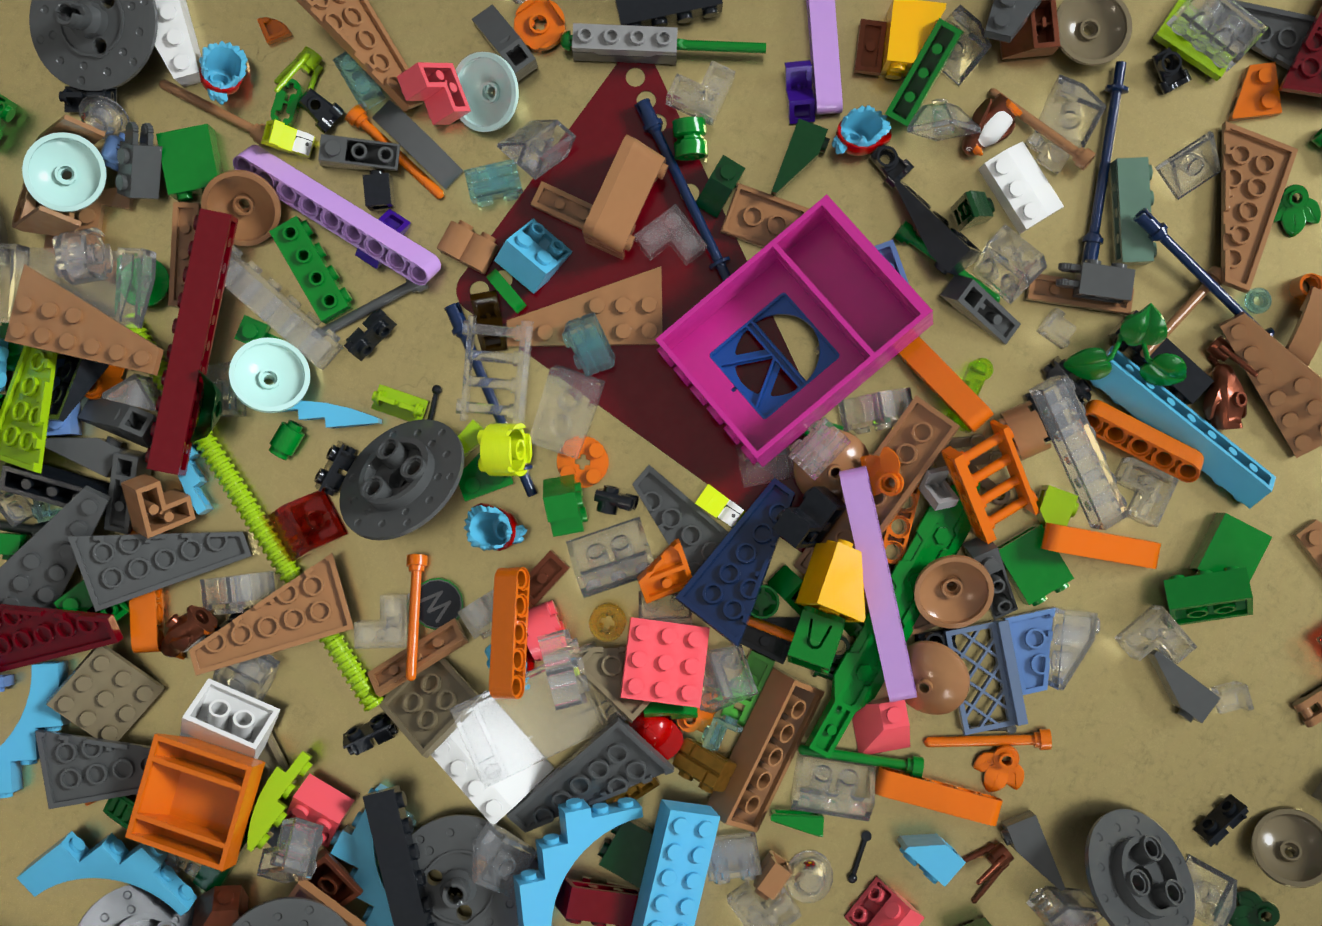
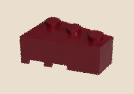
(596, 902)

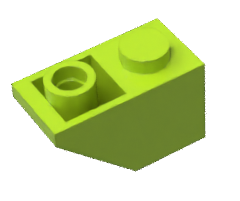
(1056, 506)

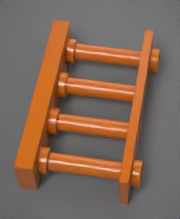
(966, 482)

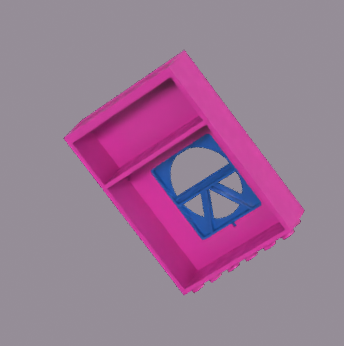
(830, 280)

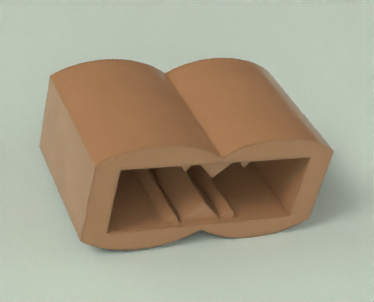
(468, 247)
(774, 876)

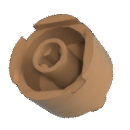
(1027, 430)

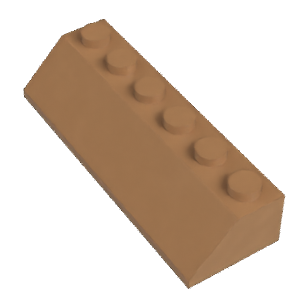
(766, 749)

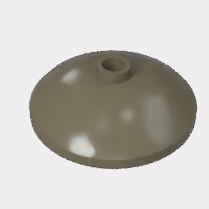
(1109, 28)
(1293, 832)

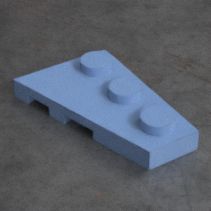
(1031, 643)

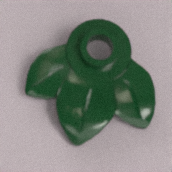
(1250, 910)

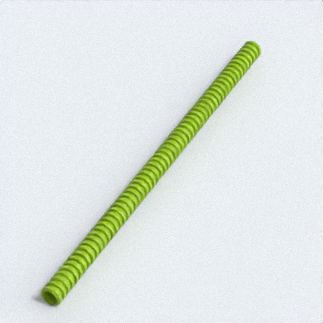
(272, 545)

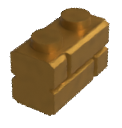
(704, 765)

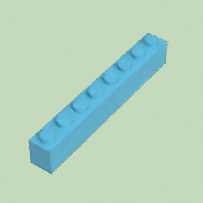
(1162, 410)

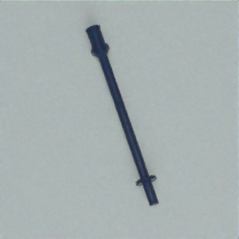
(653, 126)
(1158, 232)
(1093, 239)
(457, 318)

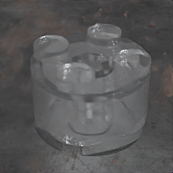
(82, 256)

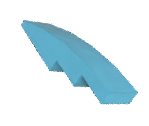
(334, 415)
(193, 481)

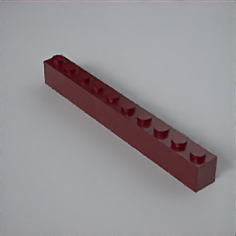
(192, 342)

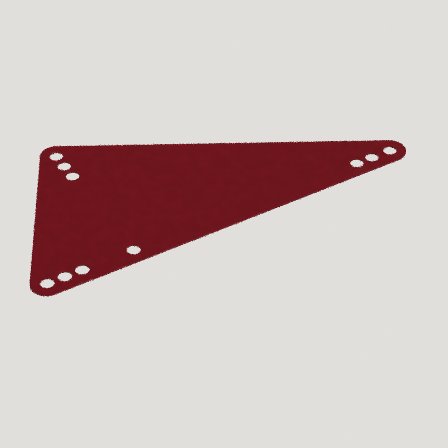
(641, 385)

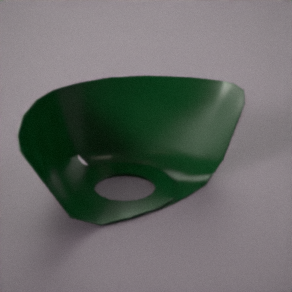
(210, 410)

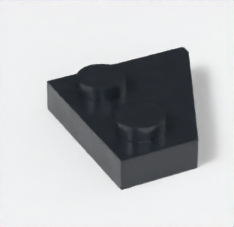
(768, 644)

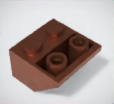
(1037, 36)

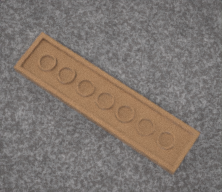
(918, 443)

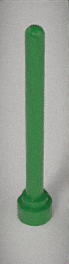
(908, 235)
(913, 766)

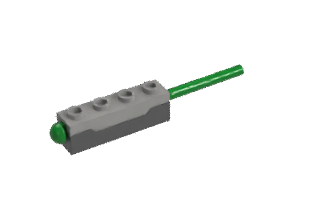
(640, 44)

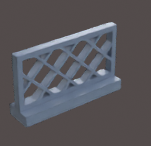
(1007, 673)

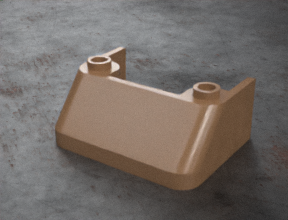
(623, 197)
(36, 218)

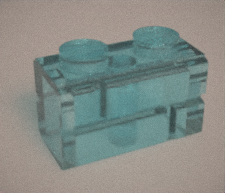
(360, 83)
(494, 182)
(588, 344)

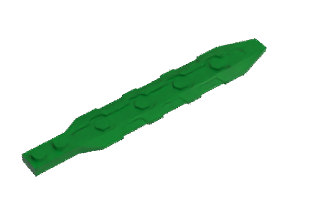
(860, 670)

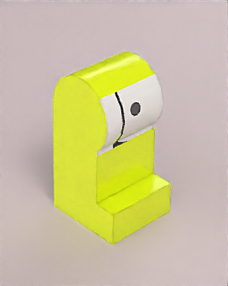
(287, 139)
(719, 506)

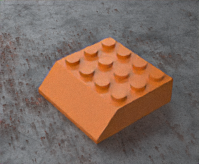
(195, 800)

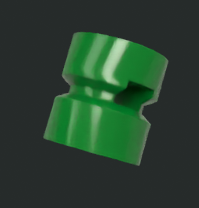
(689, 136)
(766, 603)

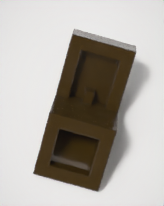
(488, 312)

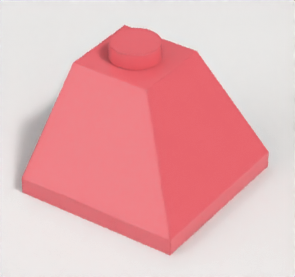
(881, 726)

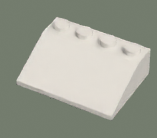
(497, 799)

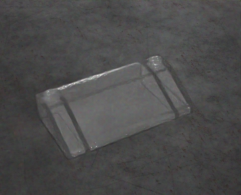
(120, 296)
(521, 732)

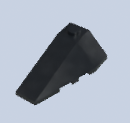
(946, 245)
(76, 380)

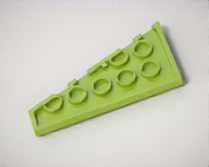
(27, 410)

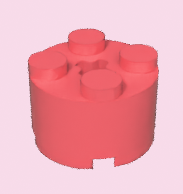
(541, 621)

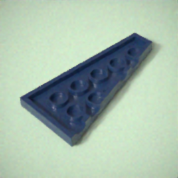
(732, 576)

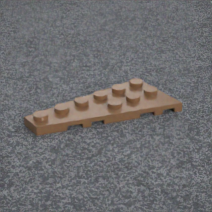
(364, 38)
(1251, 191)
(65, 324)
(291, 616)

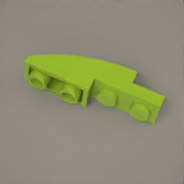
(269, 808)

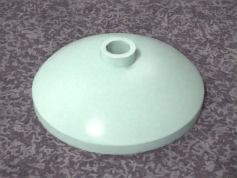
(478, 77)
(51, 158)
(269, 360)

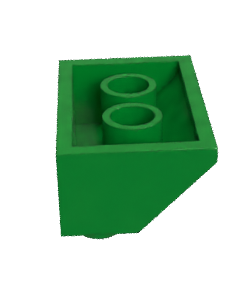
(1209, 595)

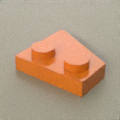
(1258, 93)
(665, 574)

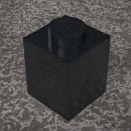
(379, 190)

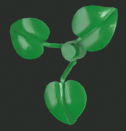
(1142, 329)

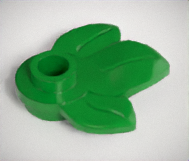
(1295, 215)

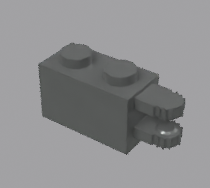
(139, 163)
(1099, 281)

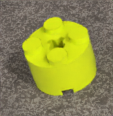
(504, 449)

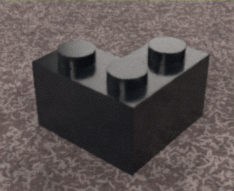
(811, 520)

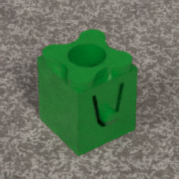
(816, 640)

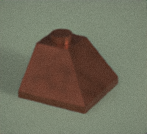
(334, 879)
(220, 906)

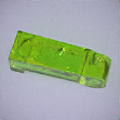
(974, 377)

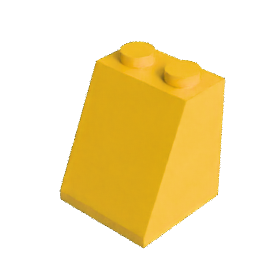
(906, 33)
(835, 581)

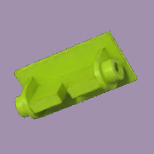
(398, 403)

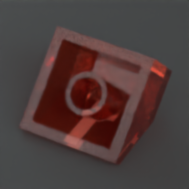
(307, 524)

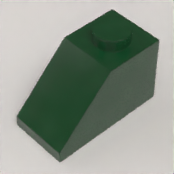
(720, 186)

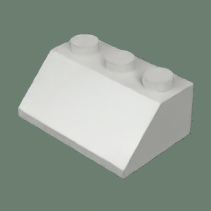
(1020, 187)
(229, 719)

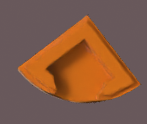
(273, 30)

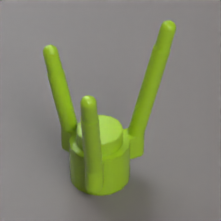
(307, 61)

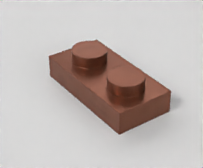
(870, 47)
(545, 575)

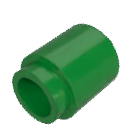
(286, 439)

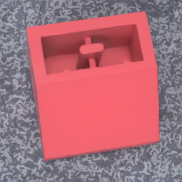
(321, 805)
(883, 907)

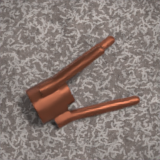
(1222, 350)
(998, 857)

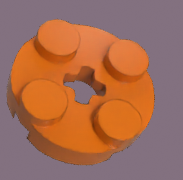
(538, 39)
(591, 473)

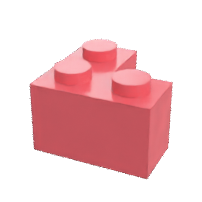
(438, 88)

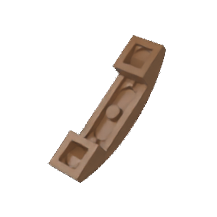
(1308, 330)

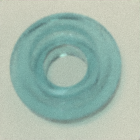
(1265, 300)

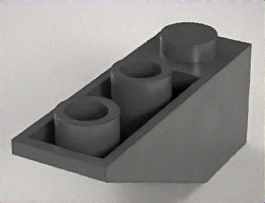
(505, 41)
(357, 153)
(120, 420)
(990, 558)

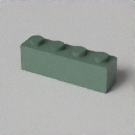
(1129, 195)

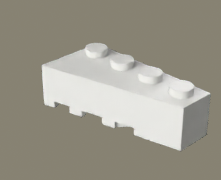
(178, 41)

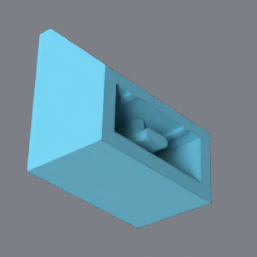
(532, 255)
(934, 855)

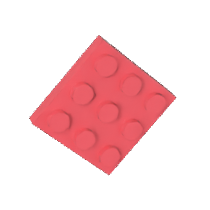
(664, 662)

